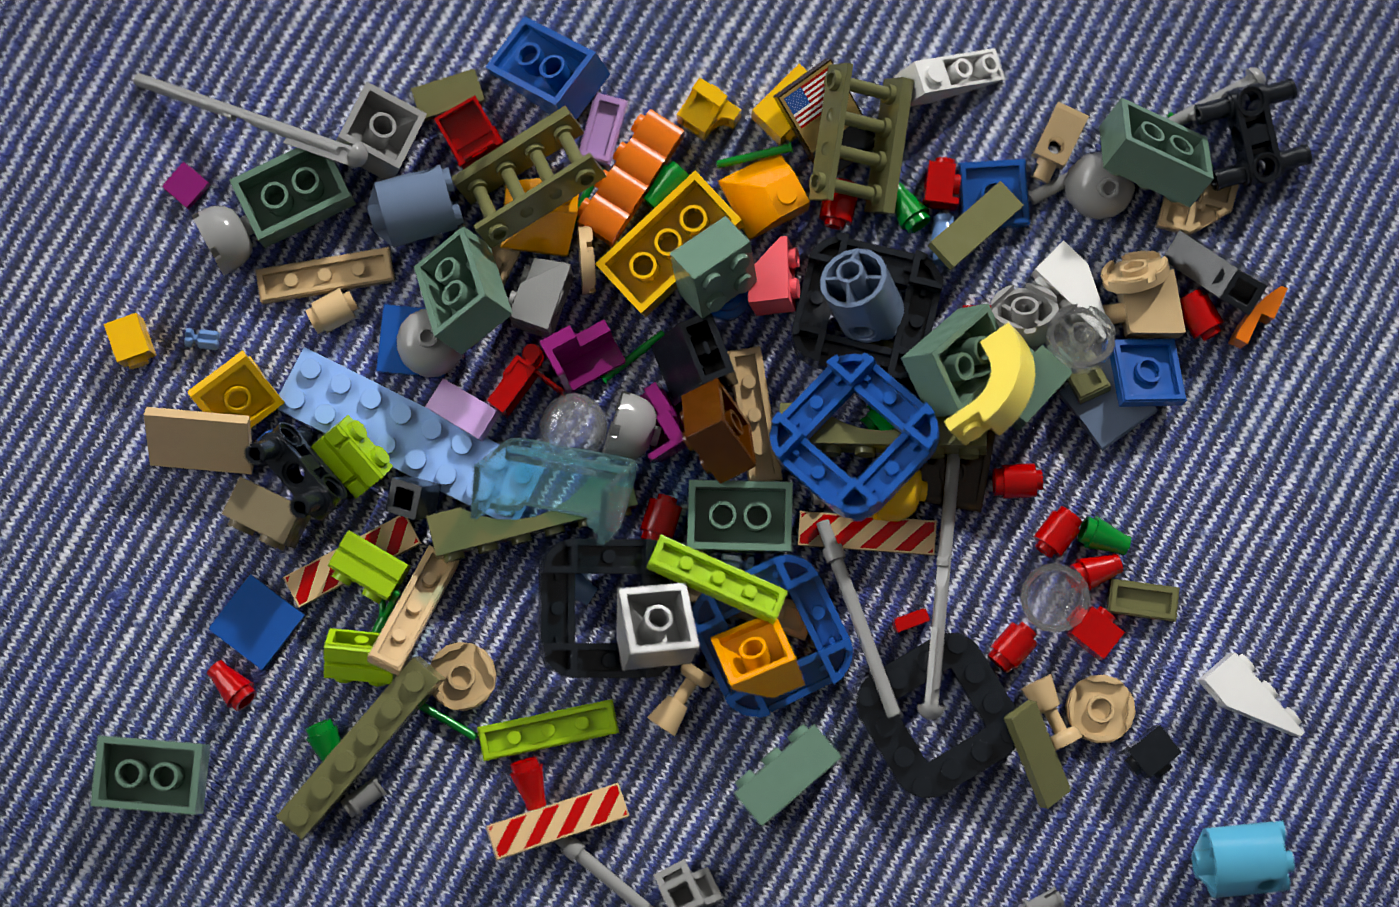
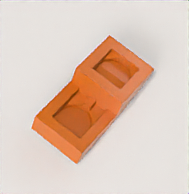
(1263, 311)

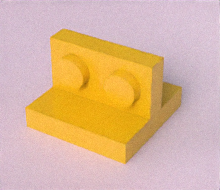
(238, 390)

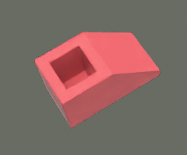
(776, 281)

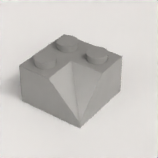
(384, 127)
(541, 296)
(655, 626)

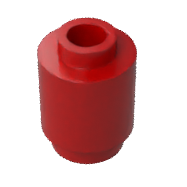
(838, 211)
(1200, 315)
(1017, 481)
(660, 517)
(1057, 532)
(1013, 646)

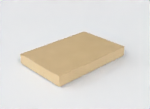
(198, 440)

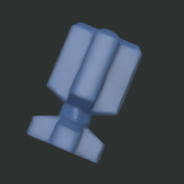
(205, 339)
(736, 561)

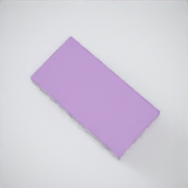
(603, 128)
(463, 410)

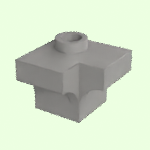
(687, 888)

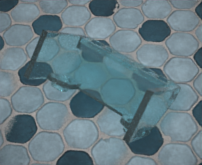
(556, 480)

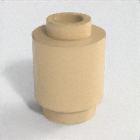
(332, 311)

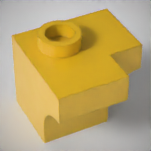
(707, 109)

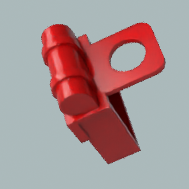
(468, 132)
(518, 379)

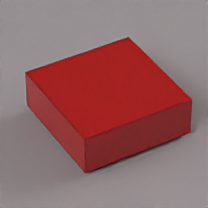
(910, 620)

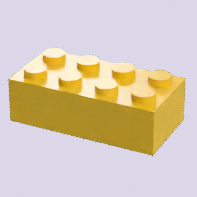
(642, 260)

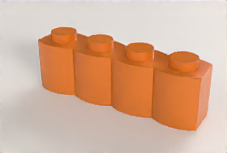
(631, 176)

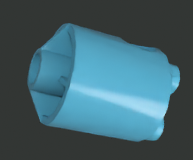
(1243, 859)

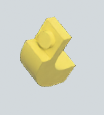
(1007, 389)

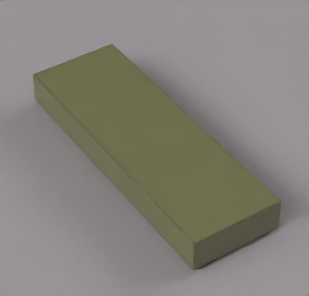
(975, 225)
(1037, 754)

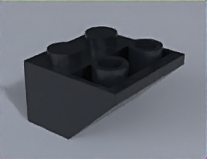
(692, 357)

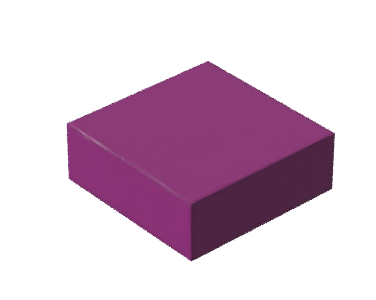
(186, 185)

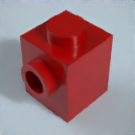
(1096, 632)

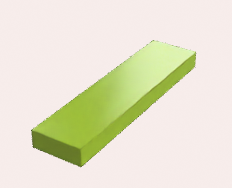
(717, 579)
(548, 730)

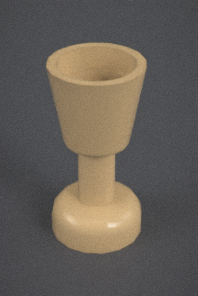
(1046, 697)
(672, 709)

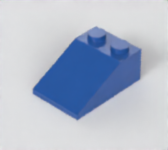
(548, 68)

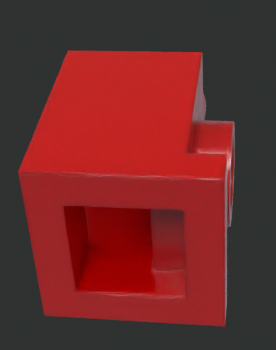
(941, 184)

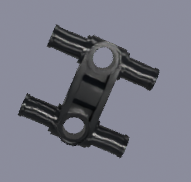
(1253, 134)
(285, 452)

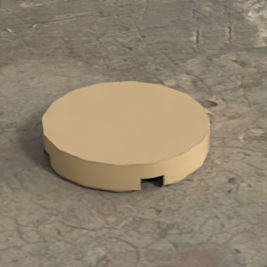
(586, 260)
(1135, 272)
(467, 674)
(1100, 708)

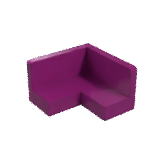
(582, 356)
(669, 419)

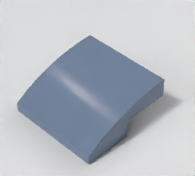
(1102, 415)

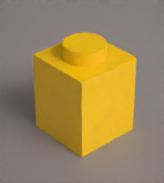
(130, 341)

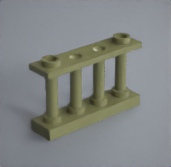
(888, 145)
(517, 156)

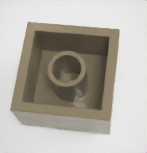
(260, 510)

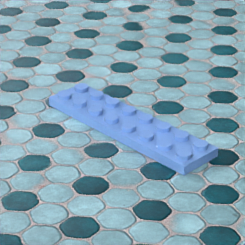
(411, 434)

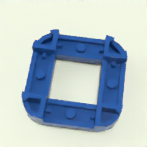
(819, 401)
(819, 616)

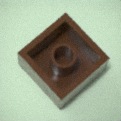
(717, 431)

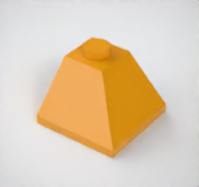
(765, 195)
(549, 233)
(758, 659)

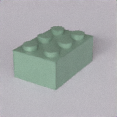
(1155, 153)
(291, 194)
(462, 290)
(950, 363)
(740, 516)
(786, 773)
(150, 775)

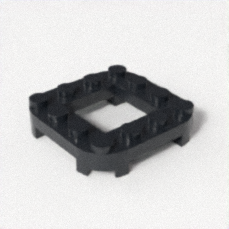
(908, 271)
(557, 604)
(964, 759)

